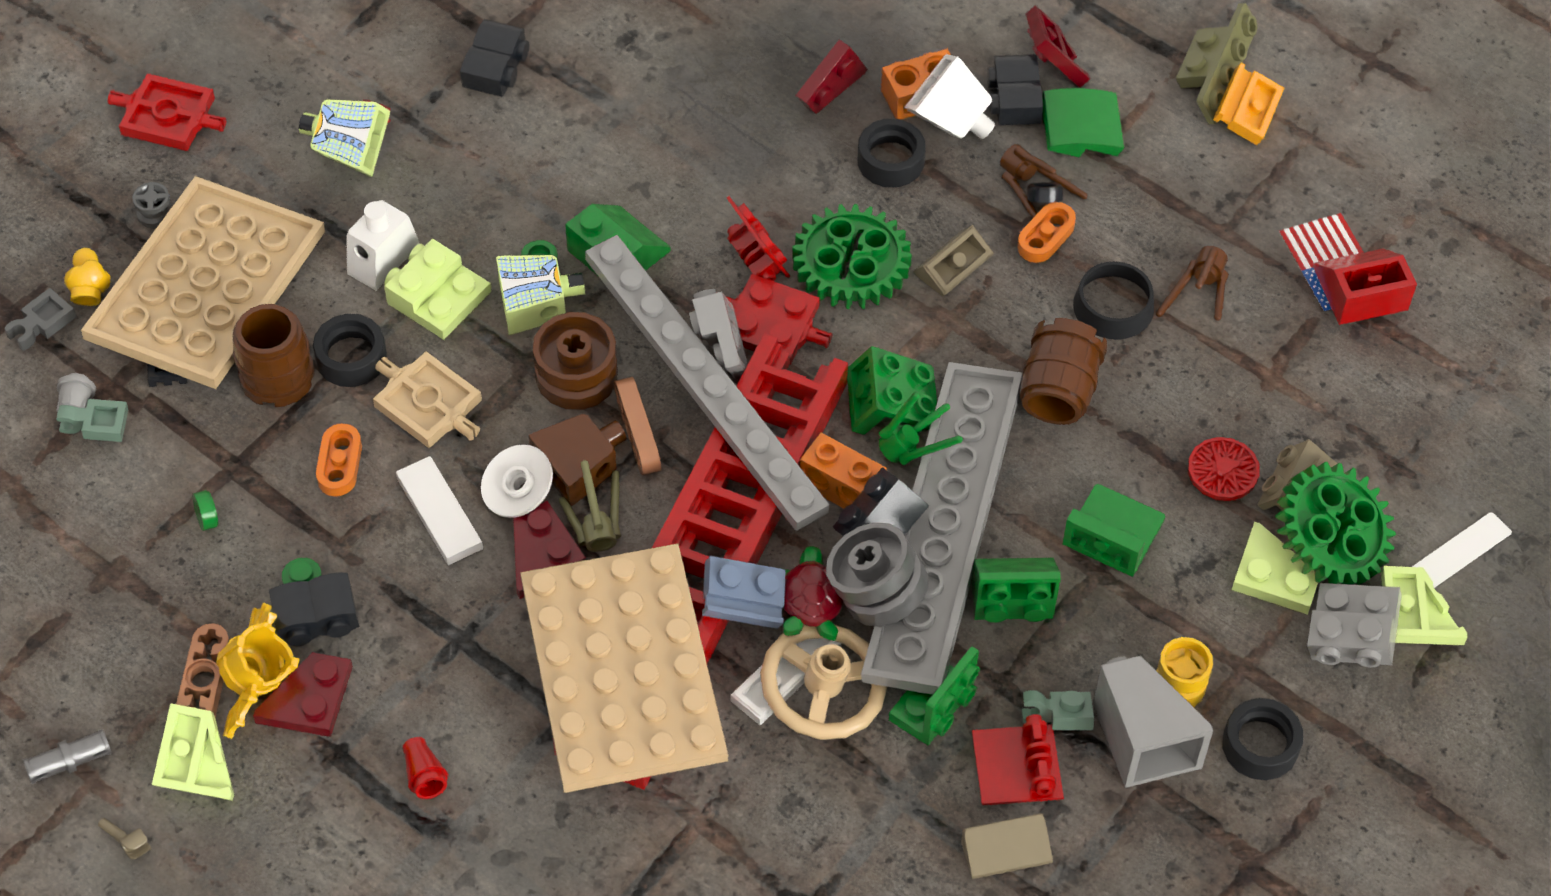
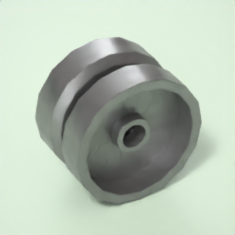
(877, 574)

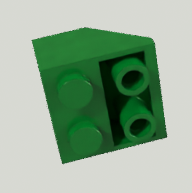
(1015, 589)

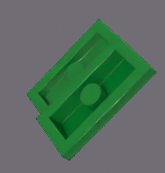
(1081, 121)

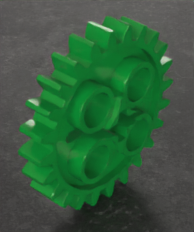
(874, 268)
(1342, 517)

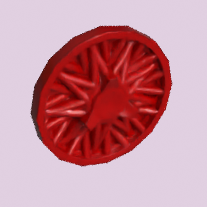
(1223, 468)

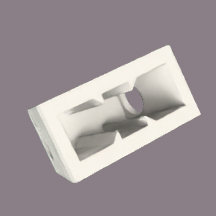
(953, 100)
(379, 243)

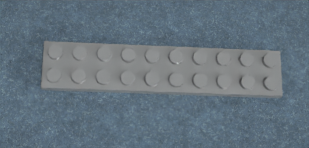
(948, 535)

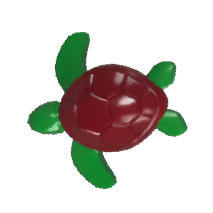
(810, 597)

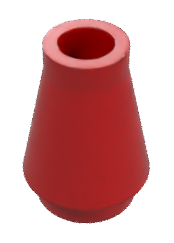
(424, 771)

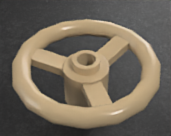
(824, 679)

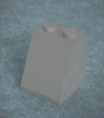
(1148, 723)

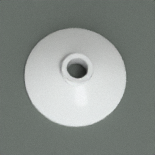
(506, 475)

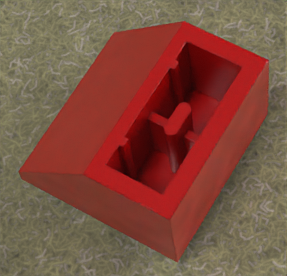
(1366, 284)

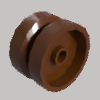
(575, 360)

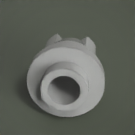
(75, 390)

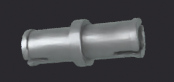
(67, 756)

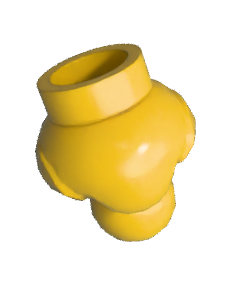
(86, 278)

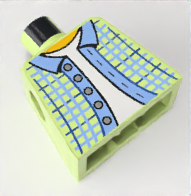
(347, 132)
(534, 290)

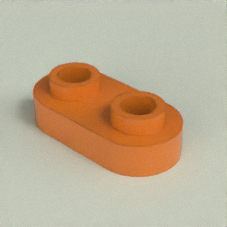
(1043, 234)
(336, 462)

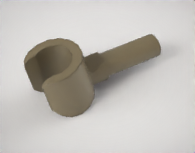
(133, 844)

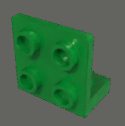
(882, 384)
(1113, 529)
(932, 714)

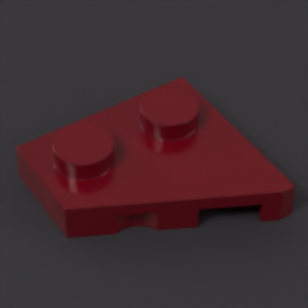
(1052, 46)
(831, 77)
(542, 543)
(308, 696)

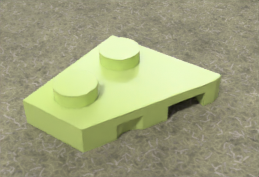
(1270, 574)
(1422, 609)
(192, 754)

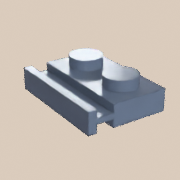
(743, 592)

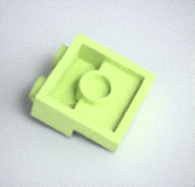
(435, 288)

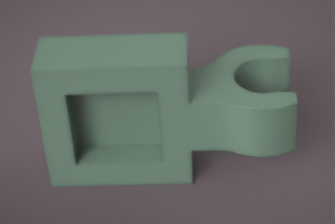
(98, 421)
(1063, 709)

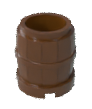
(272, 355)
(1061, 371)

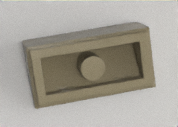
(954, 261)
(1006, 846)

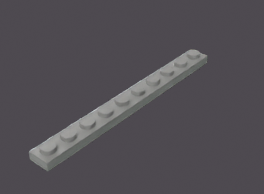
(707, 383)

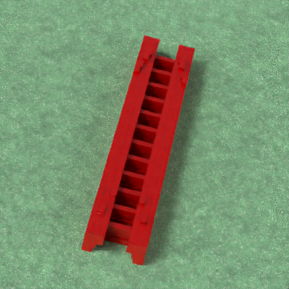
(718, 464)

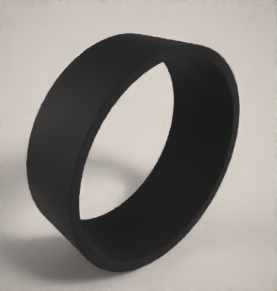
(1115, 327)

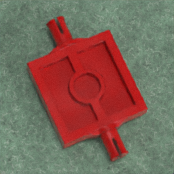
(166, 112)
(778, 312)

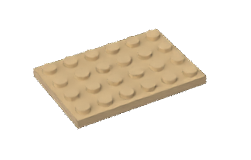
(197, 278)
(623, 668)

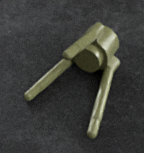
(598, 530)

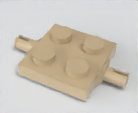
(427, 399)

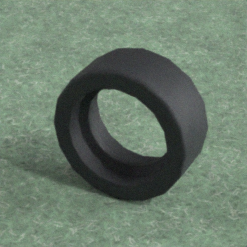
(897, 132)
(346, 327)
(1262, 711)

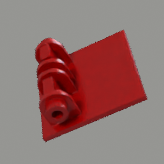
(755, 245)
(1017, 763)

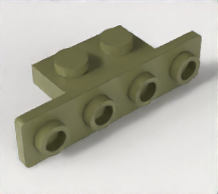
(1215, 57)

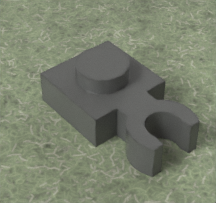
(43, 315)

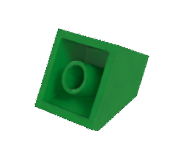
(605, 221)

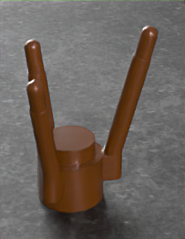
(1022, 165)
(1207, 270)

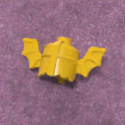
(254, 664)

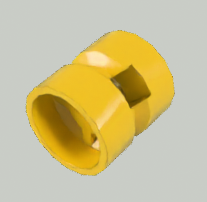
(1186, 667)

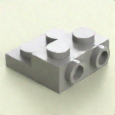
(717, 324)
(1354, 624)

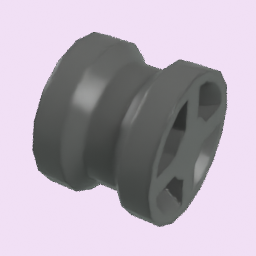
(144, 200)

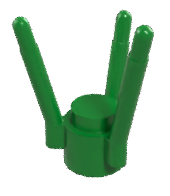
(900, 441)

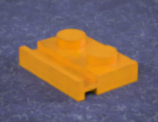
(1249, 104)

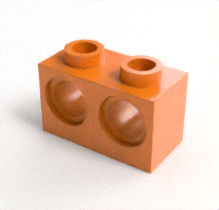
(904, 78)
(837, 470)

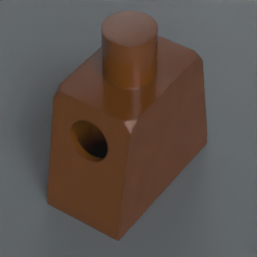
(571, 443)

